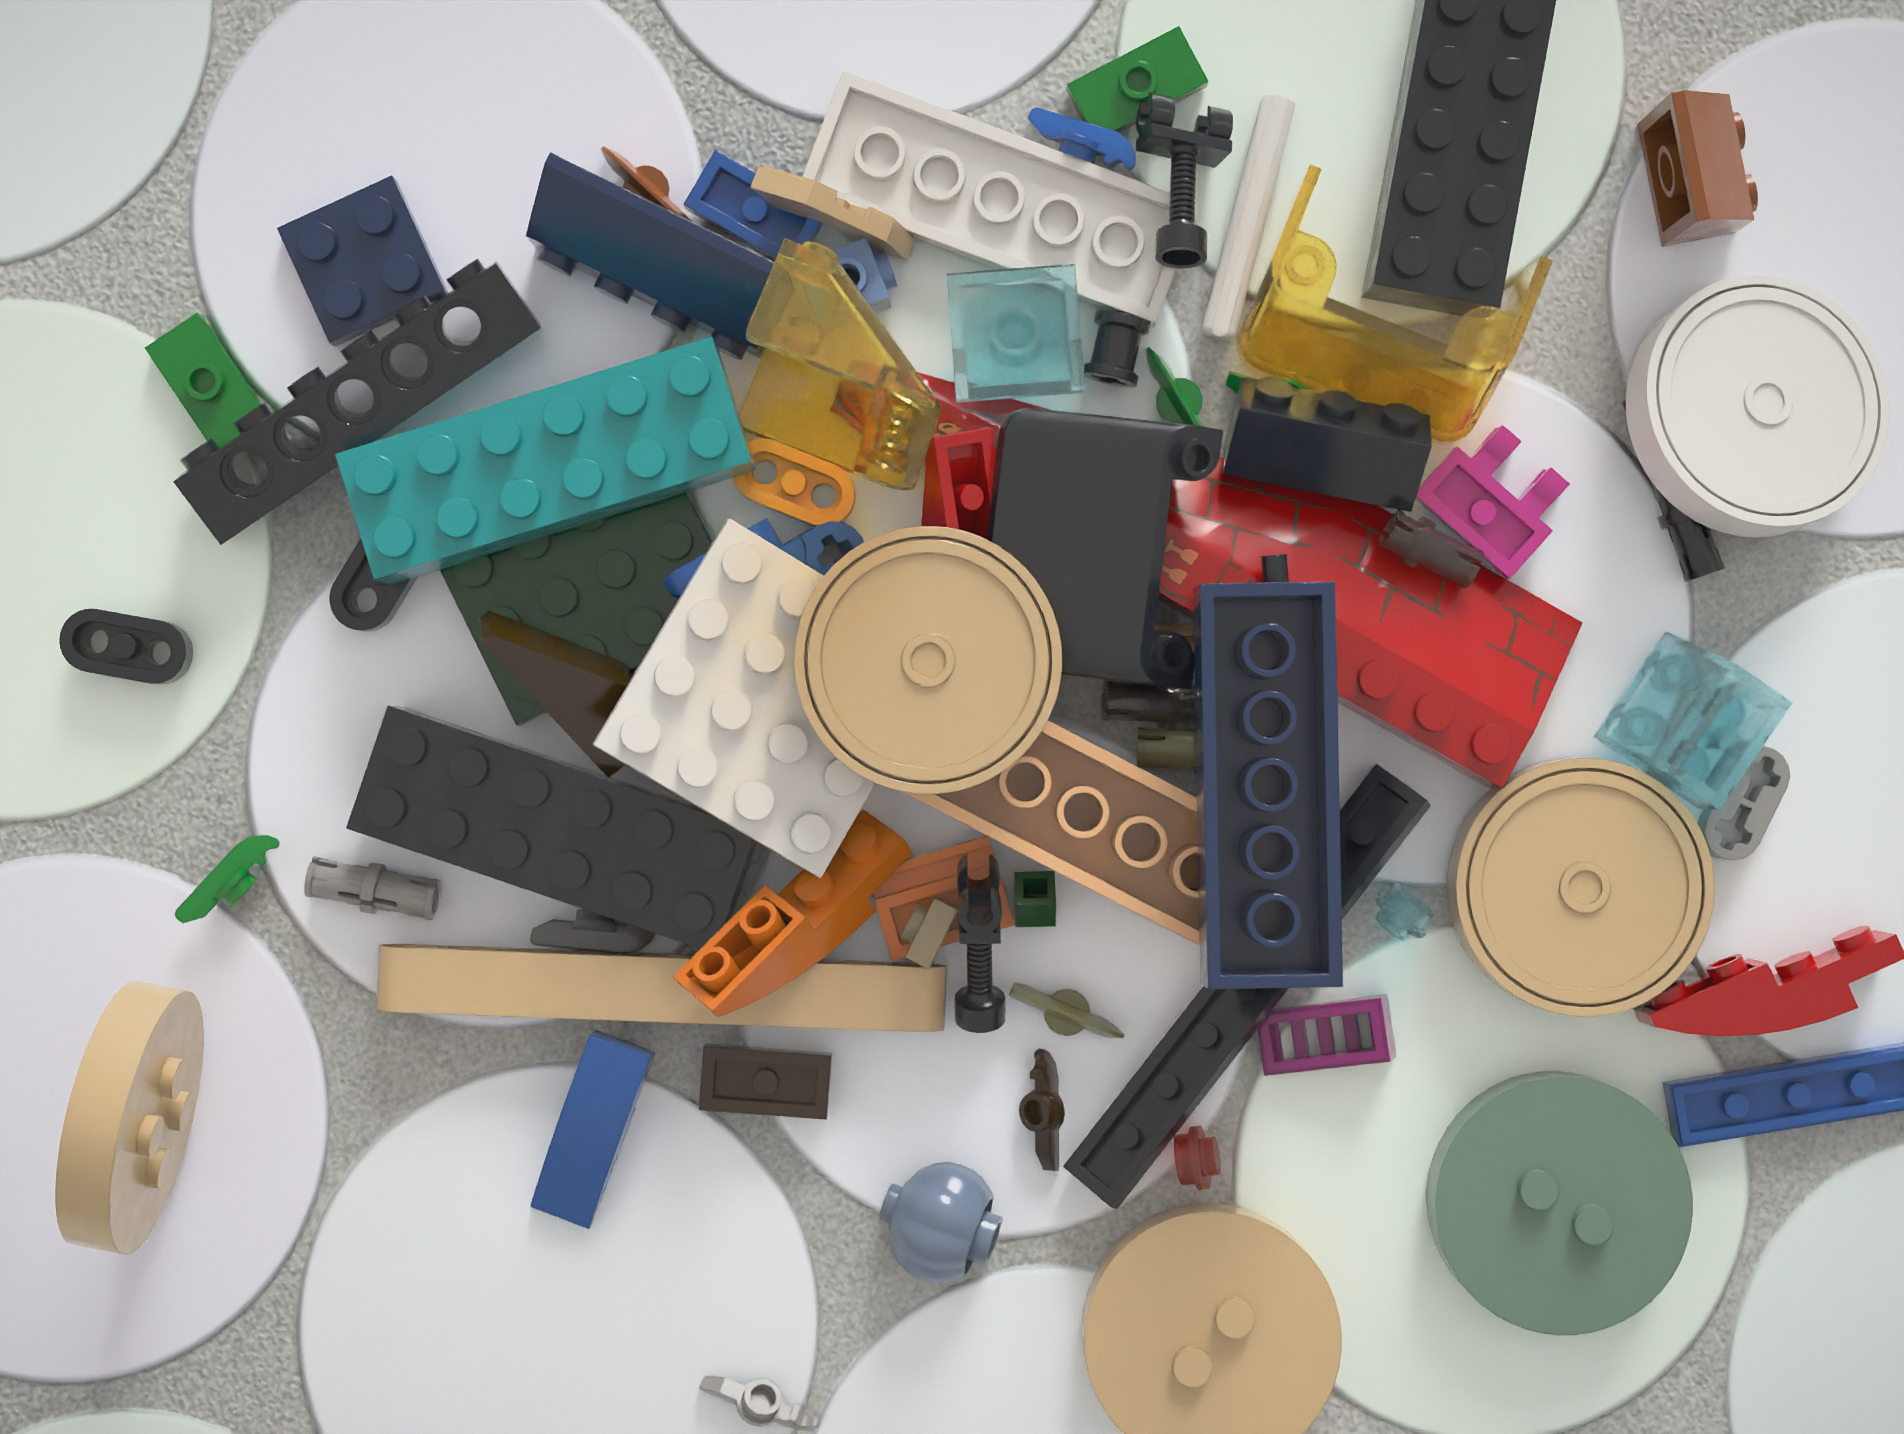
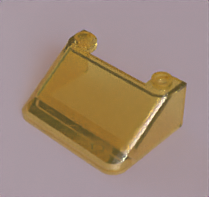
(835, 374)

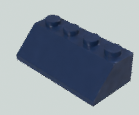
(647, 255)

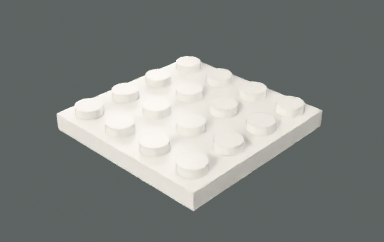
(722, 710)

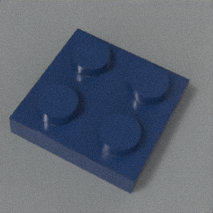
(361, 260)

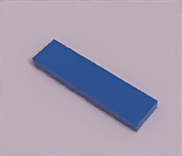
(1786, 1095)

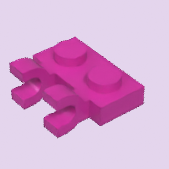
(1485, 512)

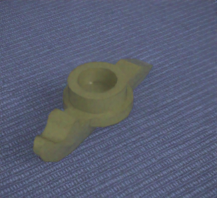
(1065, 1011)

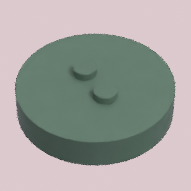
(1559, 1202)

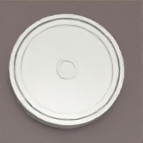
(1757, 406)

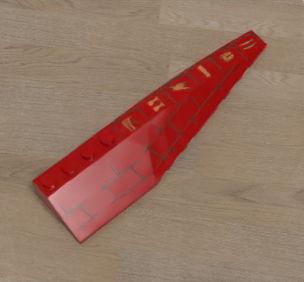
(1414, 650)

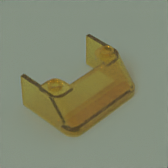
(1328, 345)

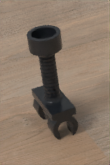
(1181, 241)
(979, 1004)

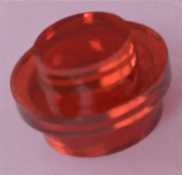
(1196, 1158)

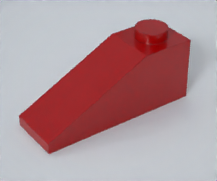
(959, 481)

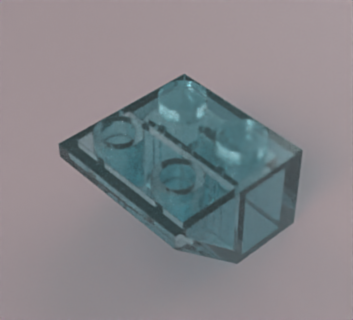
(1692, 721)

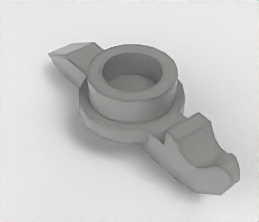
(759, 1402)

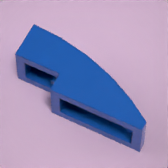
(591, 1128)

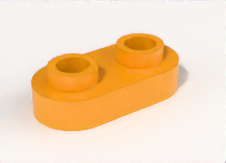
(795, 482)

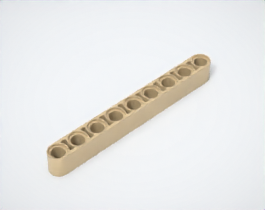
(644, 990)

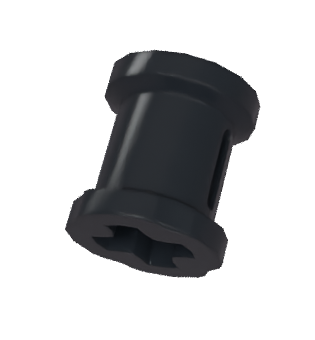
(1116, 348)

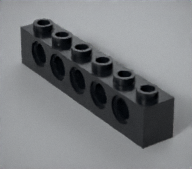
(233, 505)

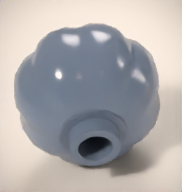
(941, 1222)

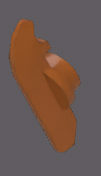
(642, 180)

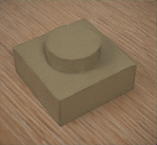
(927, 930)

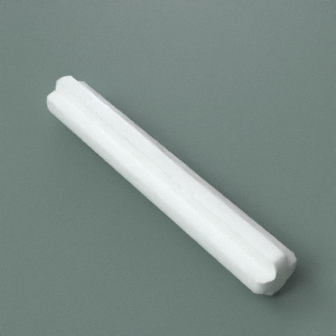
(1248, 216)

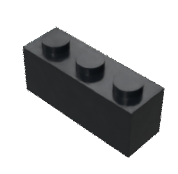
(1327, 443)

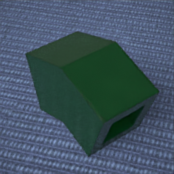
(1034, 911)

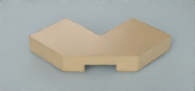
(820, 203)

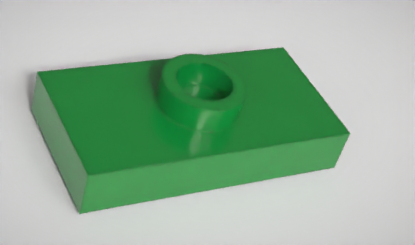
(1114, 91)
(203, 378)

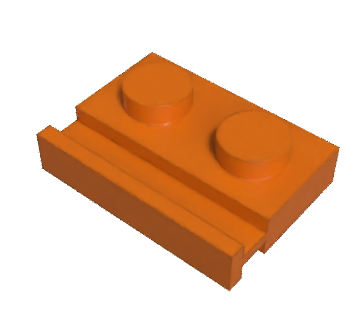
(930, 876)

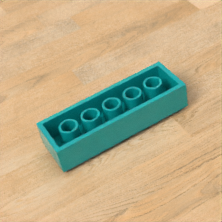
(545, 462)

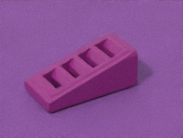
(1380, 1026)

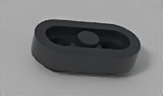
(355, 578)
(128, 647)

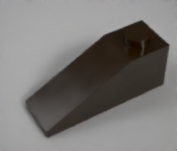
(563, 677)

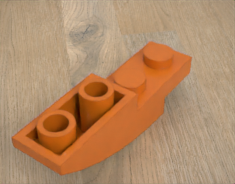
(791, 931)

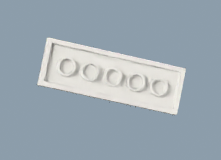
(994, 194)

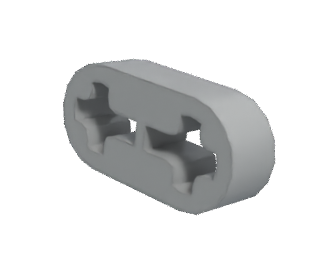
(1756, 809)

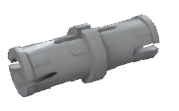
(372, 888)

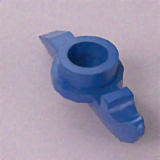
(1084, 139)

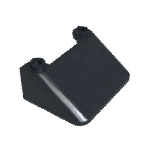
(1088, 519)

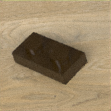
(765, 1081)

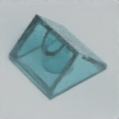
(1015, 333)

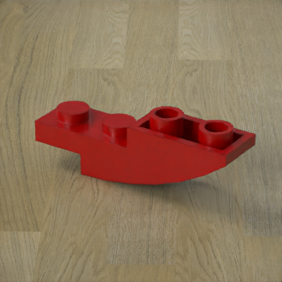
(1749, 1000)

